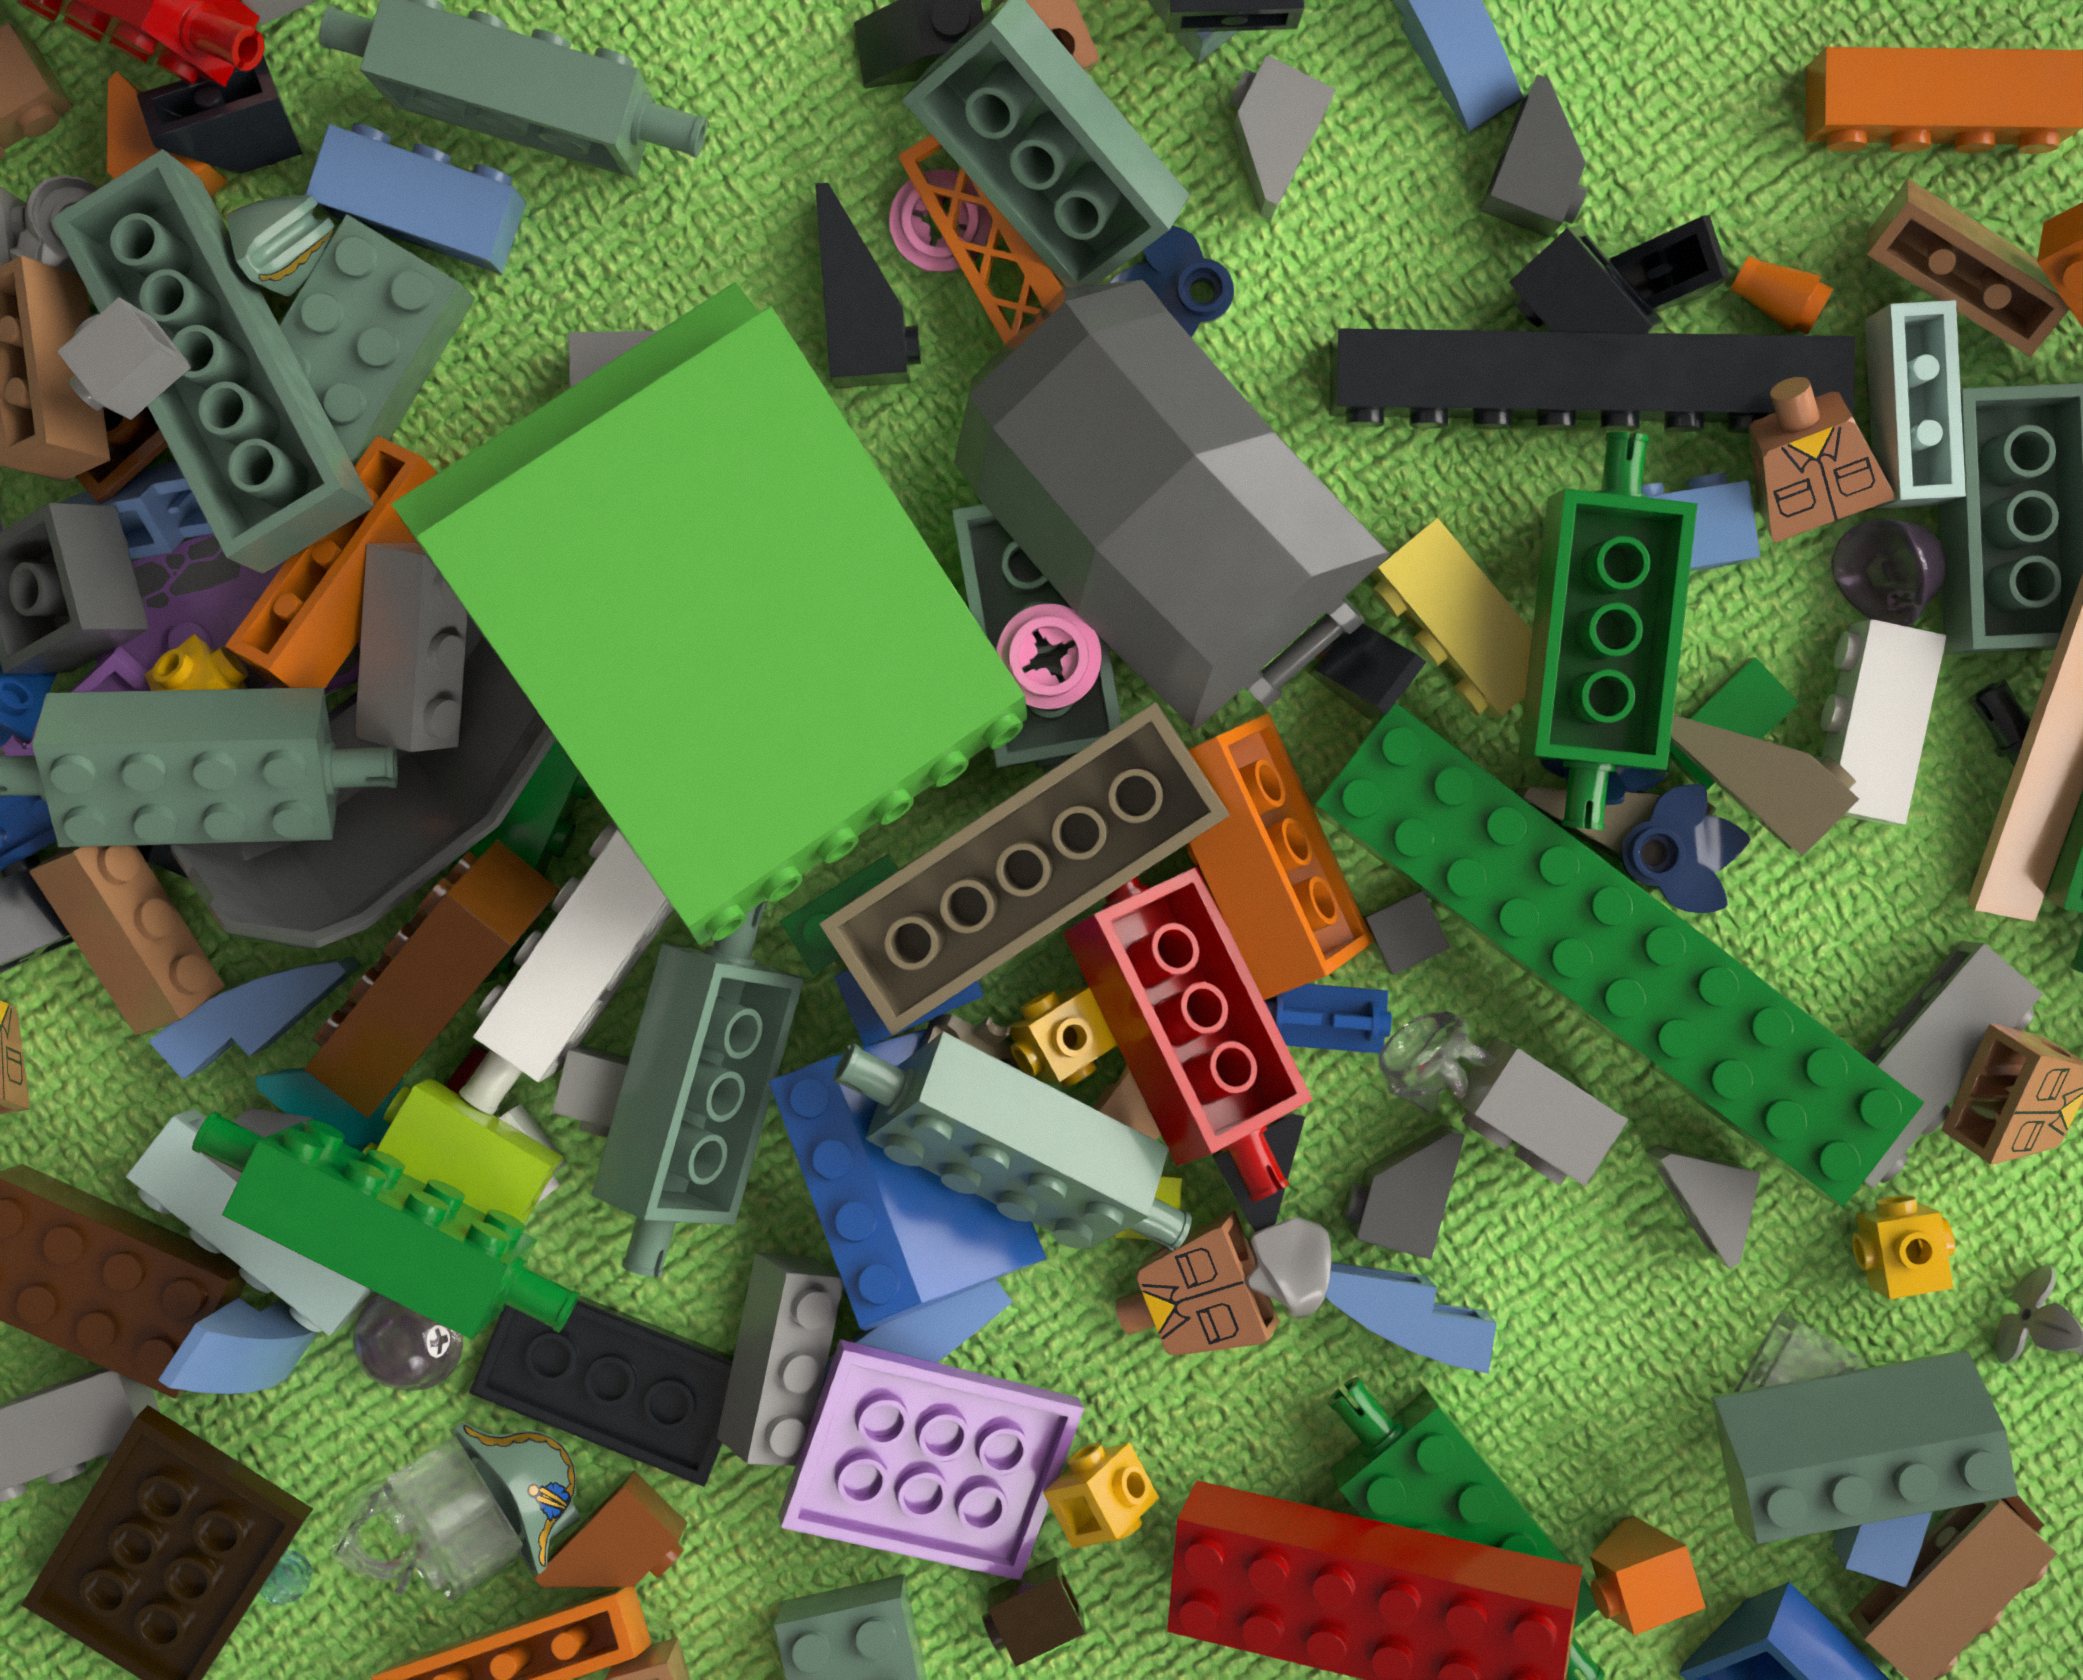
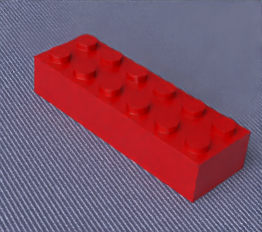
(1365, 1593)

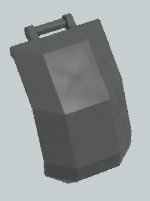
(1161, 500)
(382, 836)

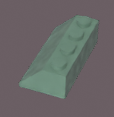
(1862, 1447)

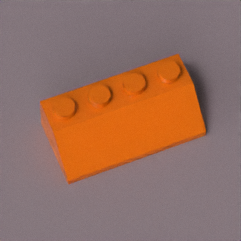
(1273, 864)

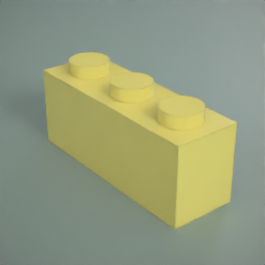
(1458, 618)

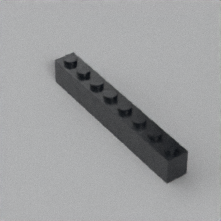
(1576, 377)

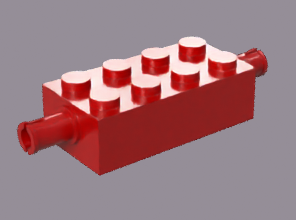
(185, 35)
(1190, 1023)

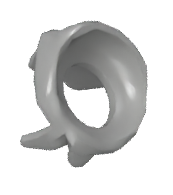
(1292, 1265)

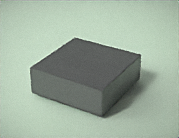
(1406, 932)

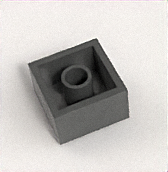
(66, 589)

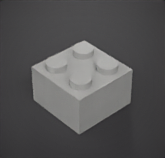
(1551, 1118)

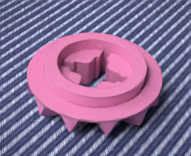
(914, 236)
(1056, 625)

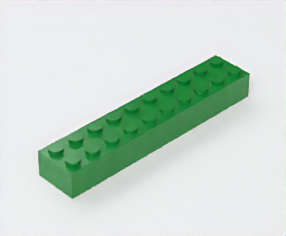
(1618, 956)

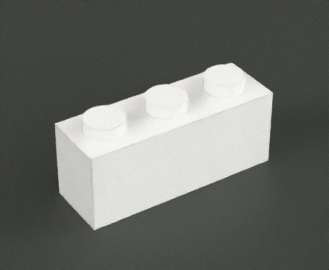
(1881, 713)

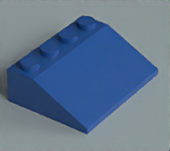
(891, 1225)

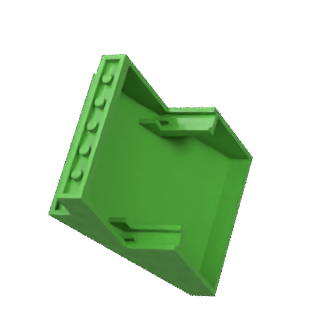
(718, 610)

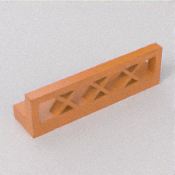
(1037, 273)

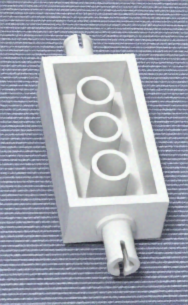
(567, 971)

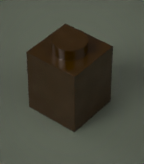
(1033, 1613)

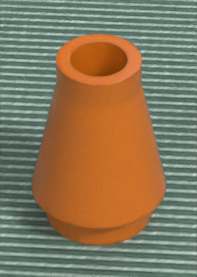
(1782, 293)

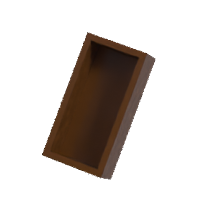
(427, 974)
(103, 1277)

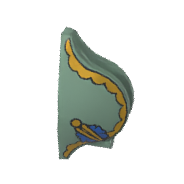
(279, 241)
(530, 1482)

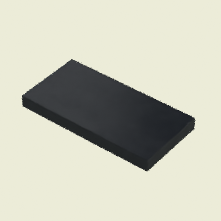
(612, 1384)

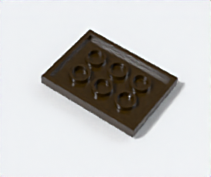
(166, 1553)

